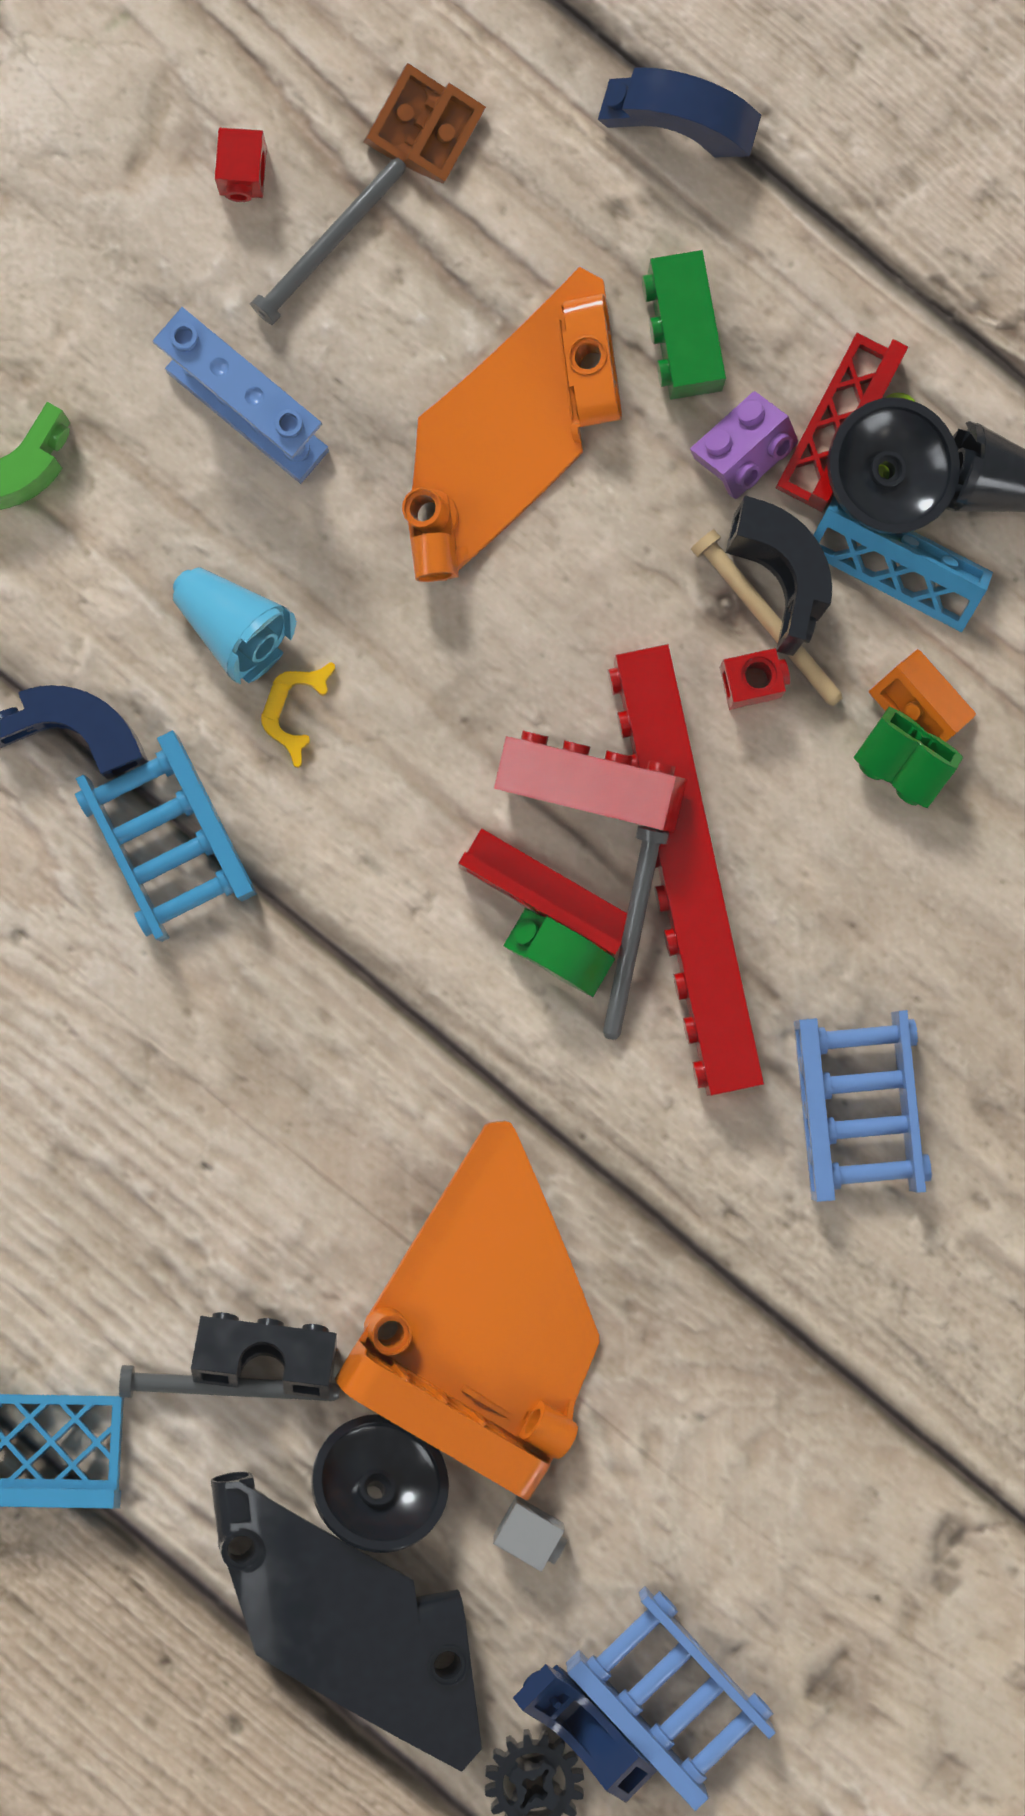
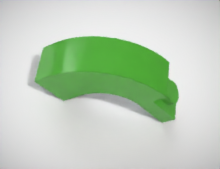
(31, 465)

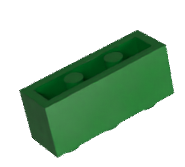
(684, 325)

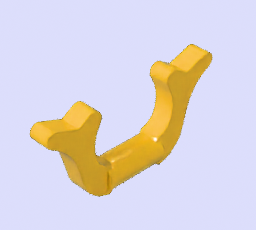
(276, 701)

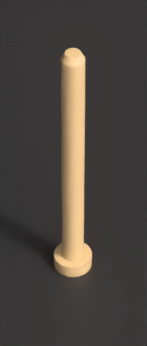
(763, 612)

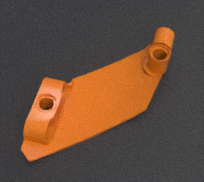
(511, 428)

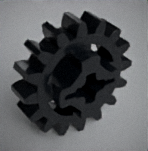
(545, 1764)

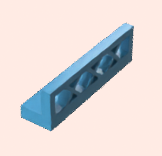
(913, 554)

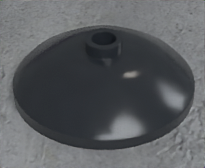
(913, 448)
(398, 1463)

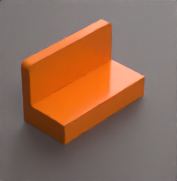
(924, 696)

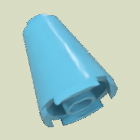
(234, 622)

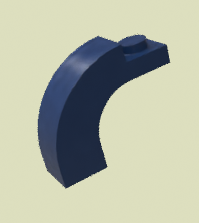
(683, 104)
(69, 708)
(568, 1711)

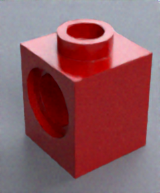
(240, 164)
(738, 690)

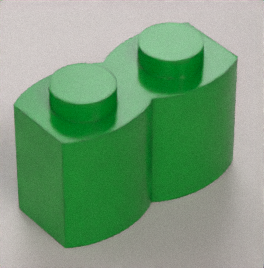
(907, 758)

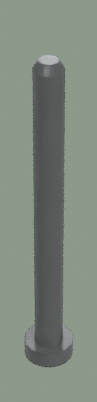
(268, 307)
(634, 922)
(184, 1384)

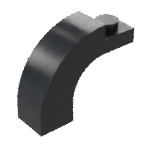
(793, 556)

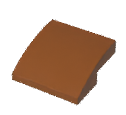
(424, 124)

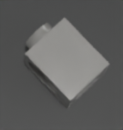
(530, 1534)

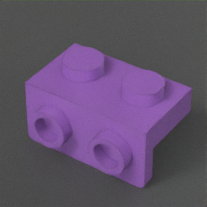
(746, 444)

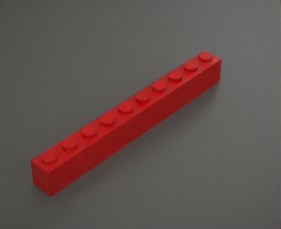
(689, 880)

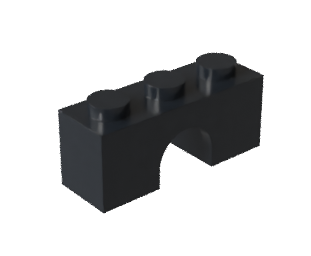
(228, 1344)

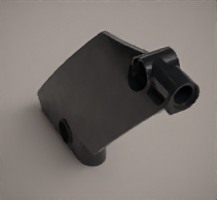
(349, 1624)

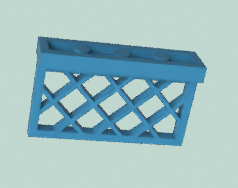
(62, 1491)

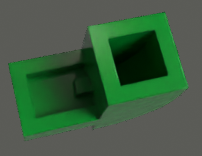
(559, 951)

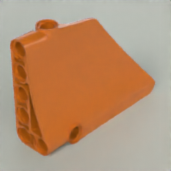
(486, 1325)

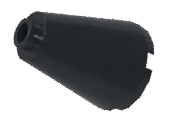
(989, 472)

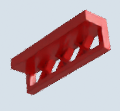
(879, 382)
(544, 891)

